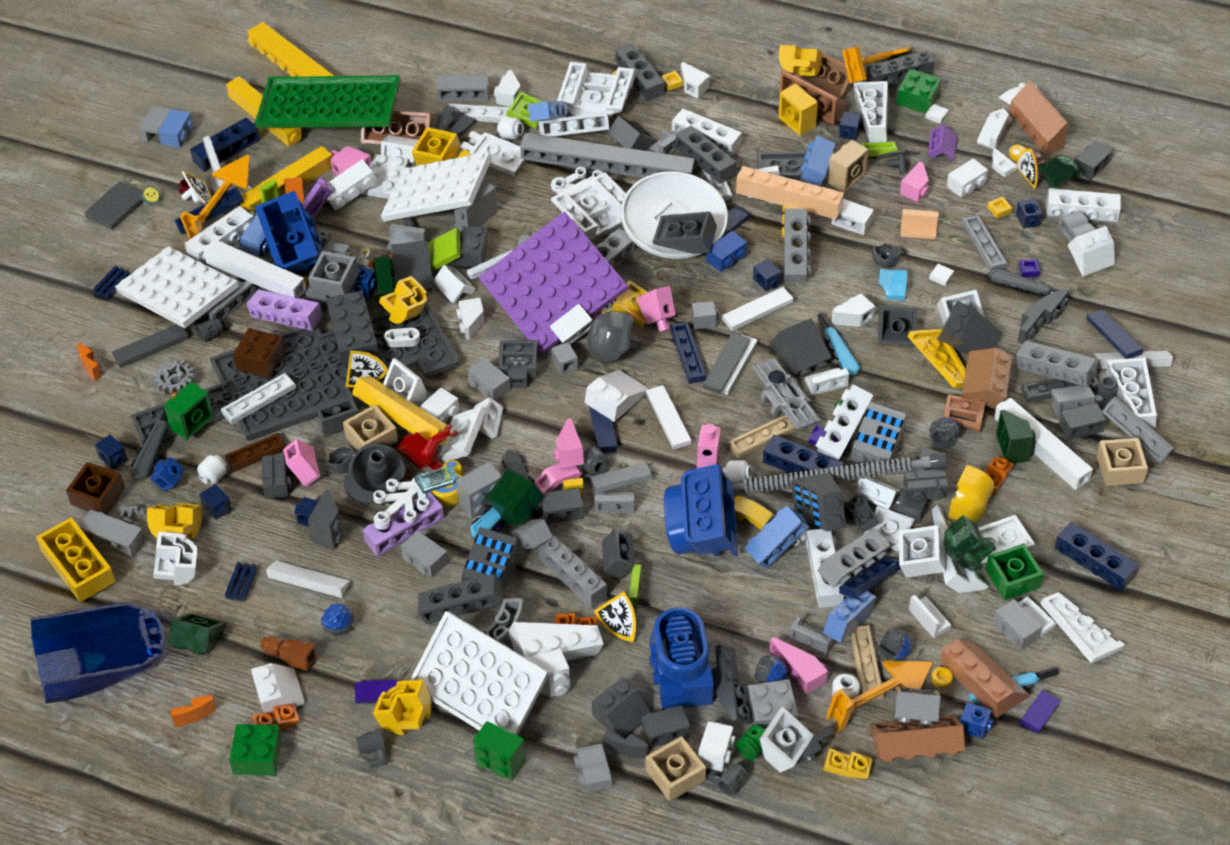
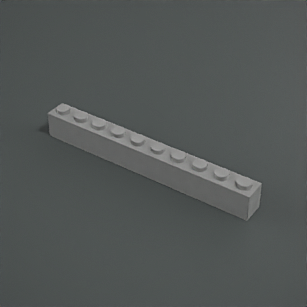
(601, 156)

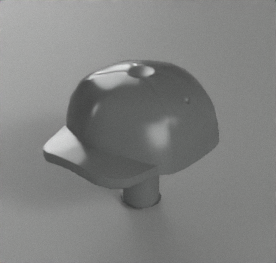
(611, 336)
(371, 470)

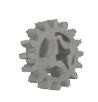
(173, 377)

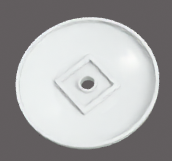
(668, 195)

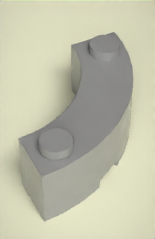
(510, 611)

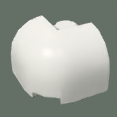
(175, 558)

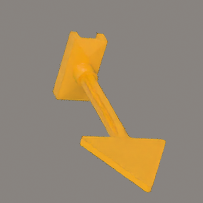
(855, 63)
(232, 174)
(905, 674)

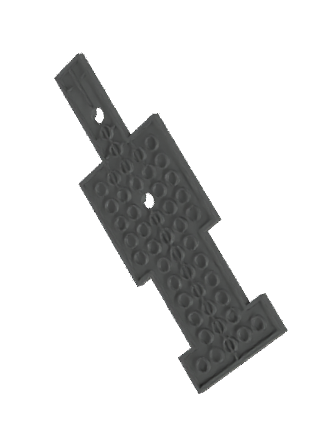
(316, 370)

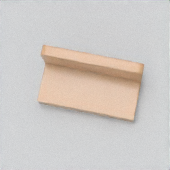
(919, 224)

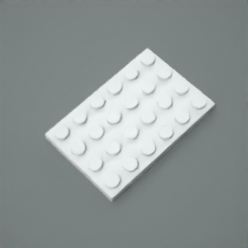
(437, 187)
(176, 287)
(479, 676)

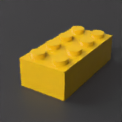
(75, 559)

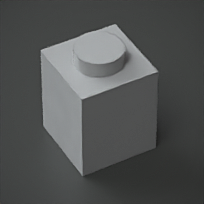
(704, 315)
(564, 358)

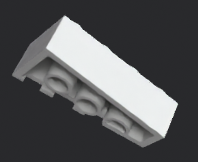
(873, 107)
(1134, 387)
(540, 638)

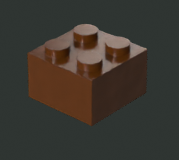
(259, 353)
(95, 488)

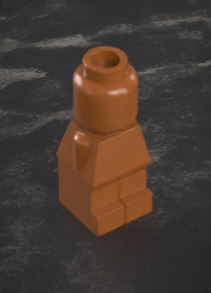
(290, 651)

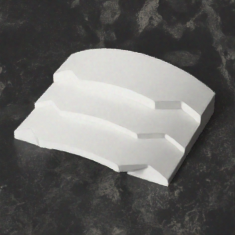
(595, 92)
(593, 205)

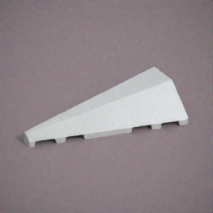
(955, 575)

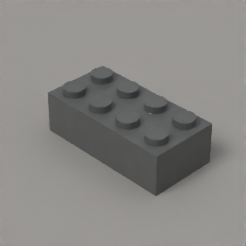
(351, 325)

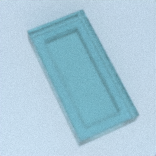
(436, 479)

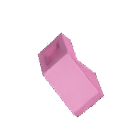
(554, 475)

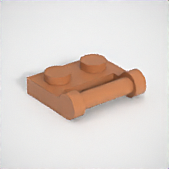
(965, 408)

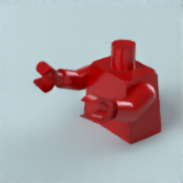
(423, 452)

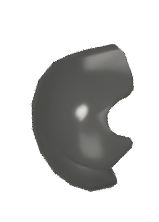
(885, 255)
(340, 459)

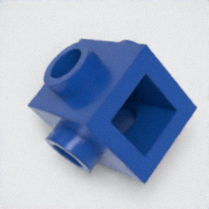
(365, 282)
(167, 473)
(976, 720)

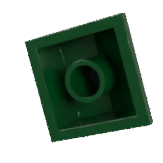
(1014, 437)
(514, 497)
(195, 633)

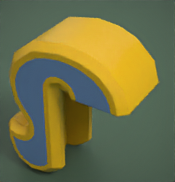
(448, 495)

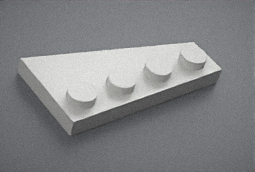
(1081, 629)

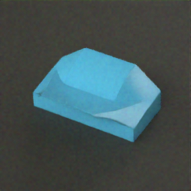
(894, 283)

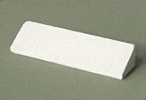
(1153, 358)
(308, 579)

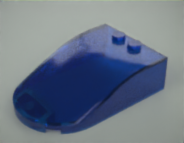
(93, 648)

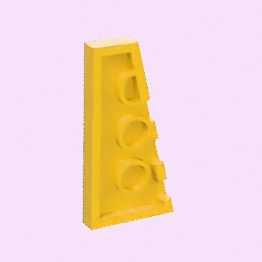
(940, 355)

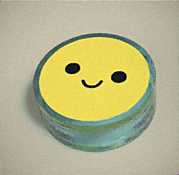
(150, 195)

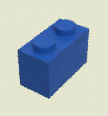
(727, 251)

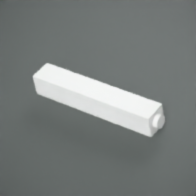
(254, 269)
(1051, 449)

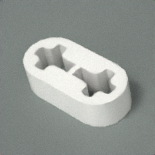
(402, 337)

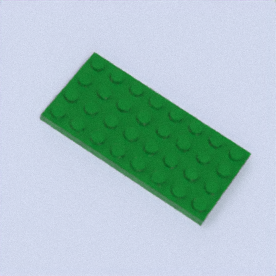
(328, 101)

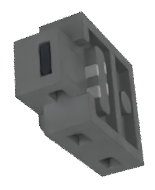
(518, 361)

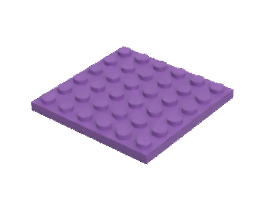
(550, 278)

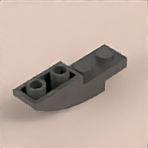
(1042, 312)
(727, 685)

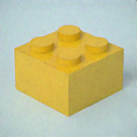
(798, 109)
(435, 147)

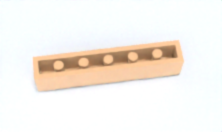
(789, 192)

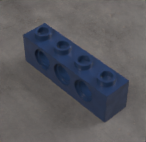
(227, 143)
(795, 457)
(1096, 556)

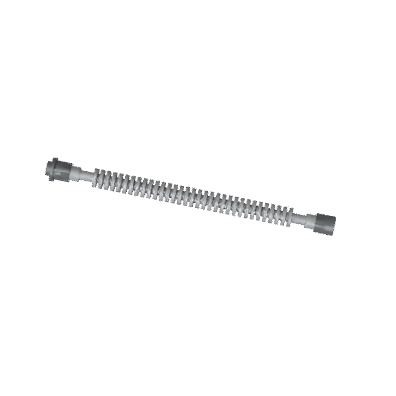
(933, 461)

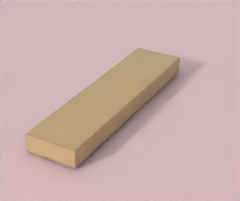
(760, 436)
(865, 659)

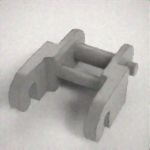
(131, 510)

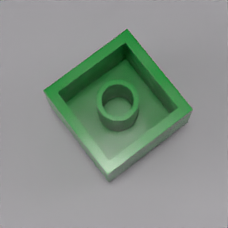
(918, 91)
(189, 410)
(1014, 571)
(255, 749)
(499, 750)

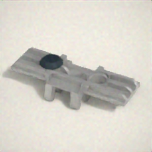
(778, 391)

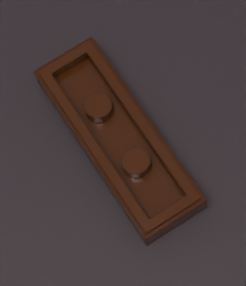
(254, 452)

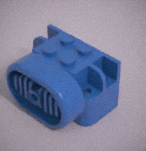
(290, 233)
(701, 513)
(681, 659)

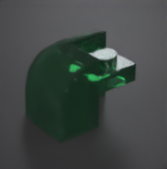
(1058, 170)
(966, 544)

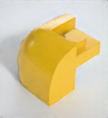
(799, 60)
(406, 300)
(971, 495)
(178, 518)
(403, 707)

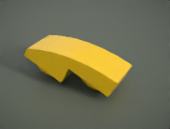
(751, 511)
(846, 765)

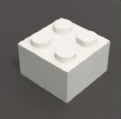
(921, 551)

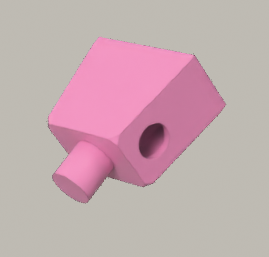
(346, 158)
(657, 307)
(709, 440)

